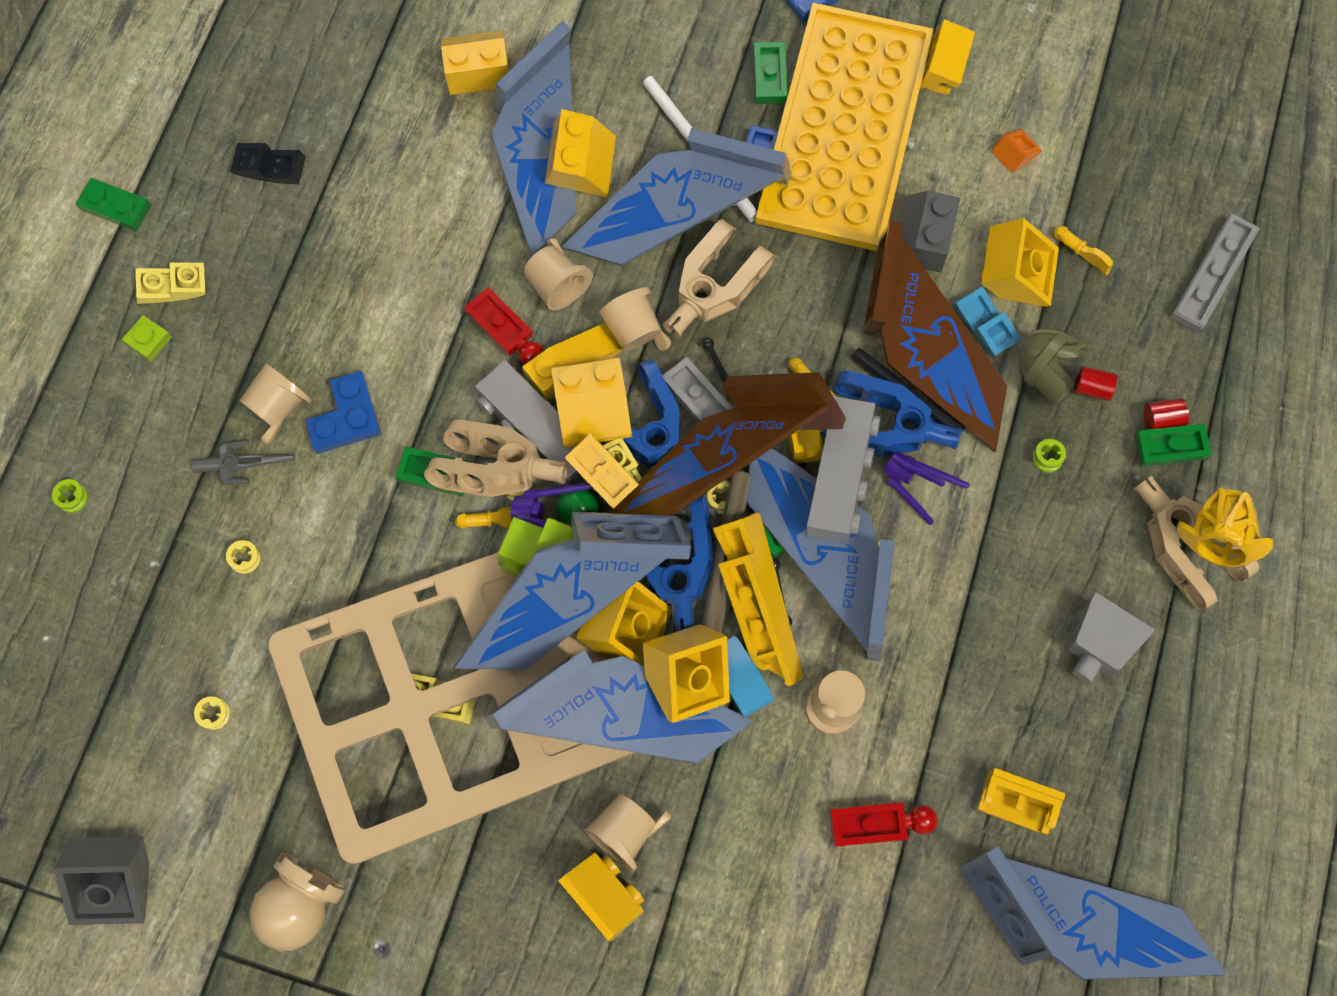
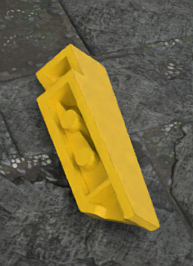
(758, 597)

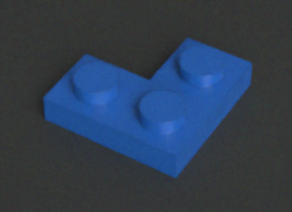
(351, 422)

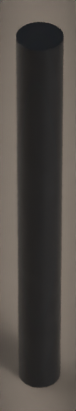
(883, 373)

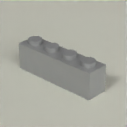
(525, 412)
(841, 473)

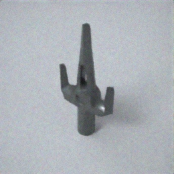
(229, 462)

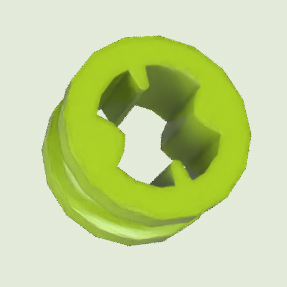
(1050, 465)
(79, 492)

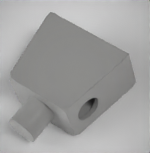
(1105, 638)

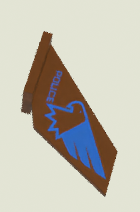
(930, 342)
(721, 444)

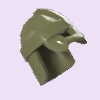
(1039, 362)

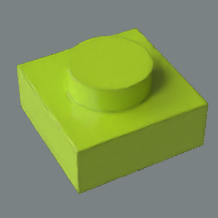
(146, 338)

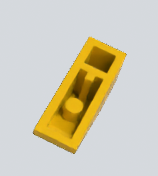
(586, 347)

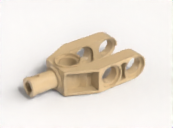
(719, 299)
(511, 473)
(1167, 545)

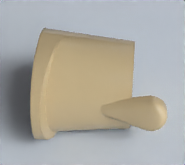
(556, 276)
(634, 321)
(272, 399)
(836, 702)
(623, 830)

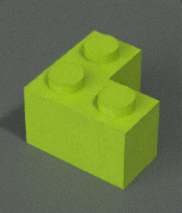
(525, 538)

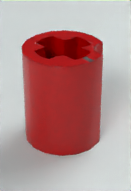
(1095, 383)
(1166, 414)

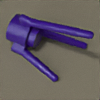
(905, 468)
(531, 510)

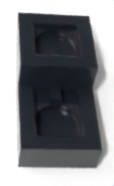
(268, 165)

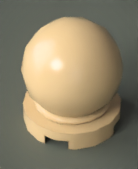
(292, 907)

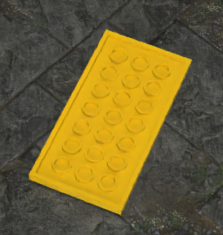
(846, 126)

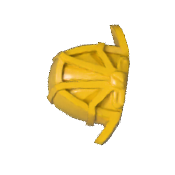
(1232, 520)

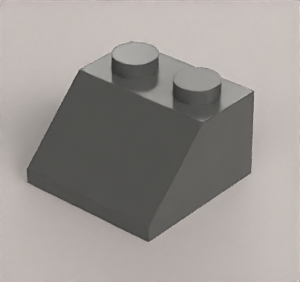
(927, 225)
(104, 880)

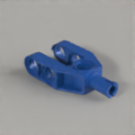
(908, 408)
(666, 428)
(696, 572)

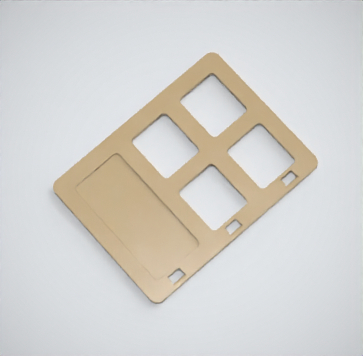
(542, 759)

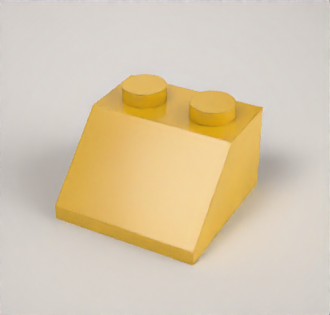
(474, 61)
(580, 154)
(1020, 263)
(591, 401)
(626, 624)
(688, 671)
(603, 896)

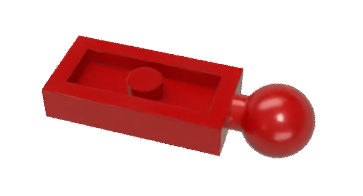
(503, 326)
(879, 823)

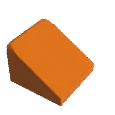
(1016, 150)

